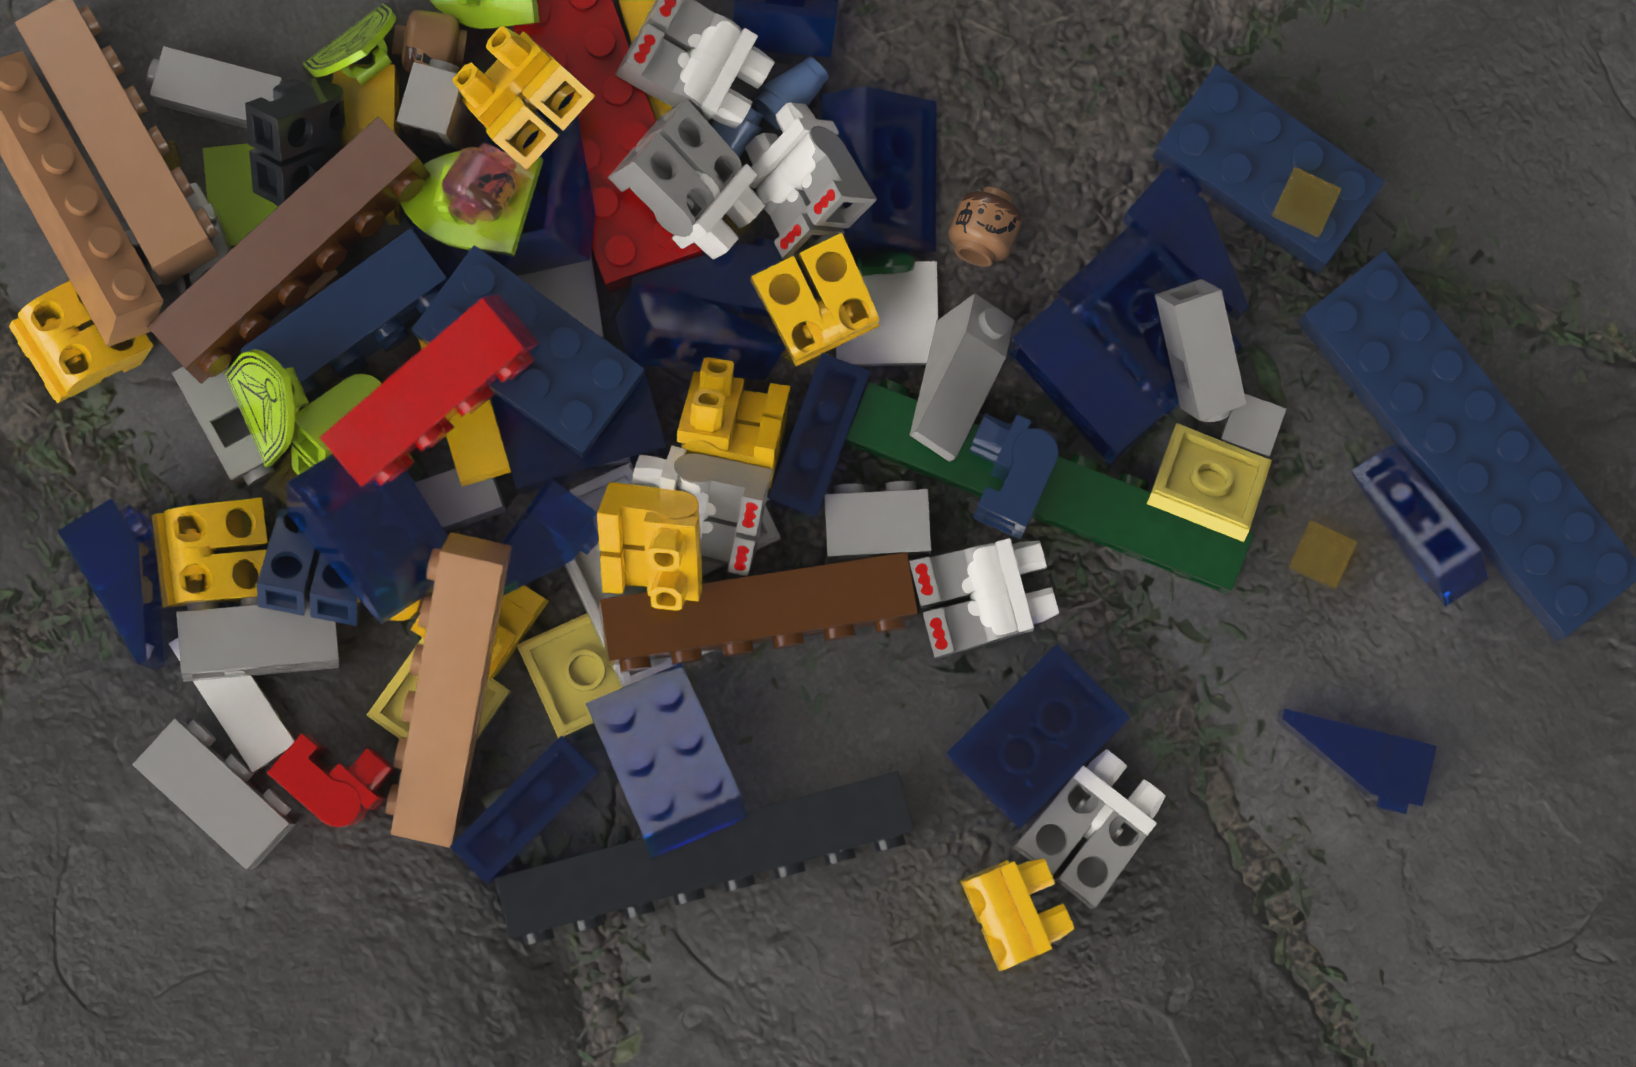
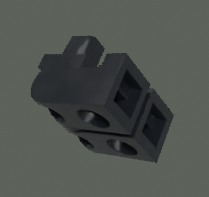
(294, 135)

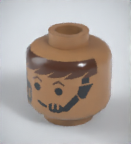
(429, 37)
(985, 227)

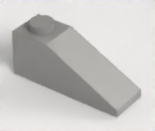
(959, 373)

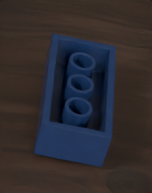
(1243, 155)
(355, 315)
(575, 375)

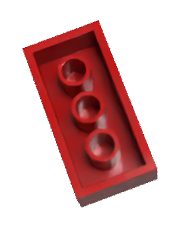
(430, 389)

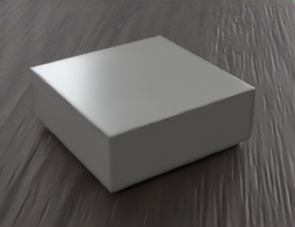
(1254, 426)

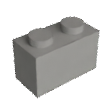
(433, 107)
(877, 522)

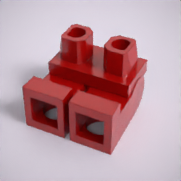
(337, 795)

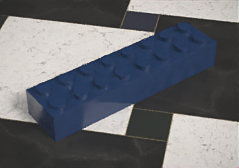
(1471, 446)

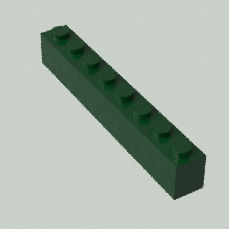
(1073, 499)

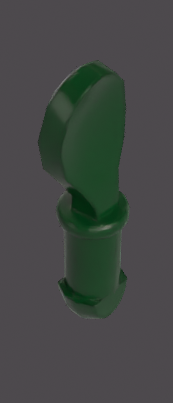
(886, 262)

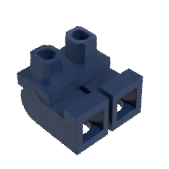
(1028, 461)
(287, 576)

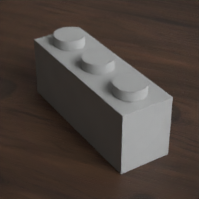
(252, 641)
(215, 792)

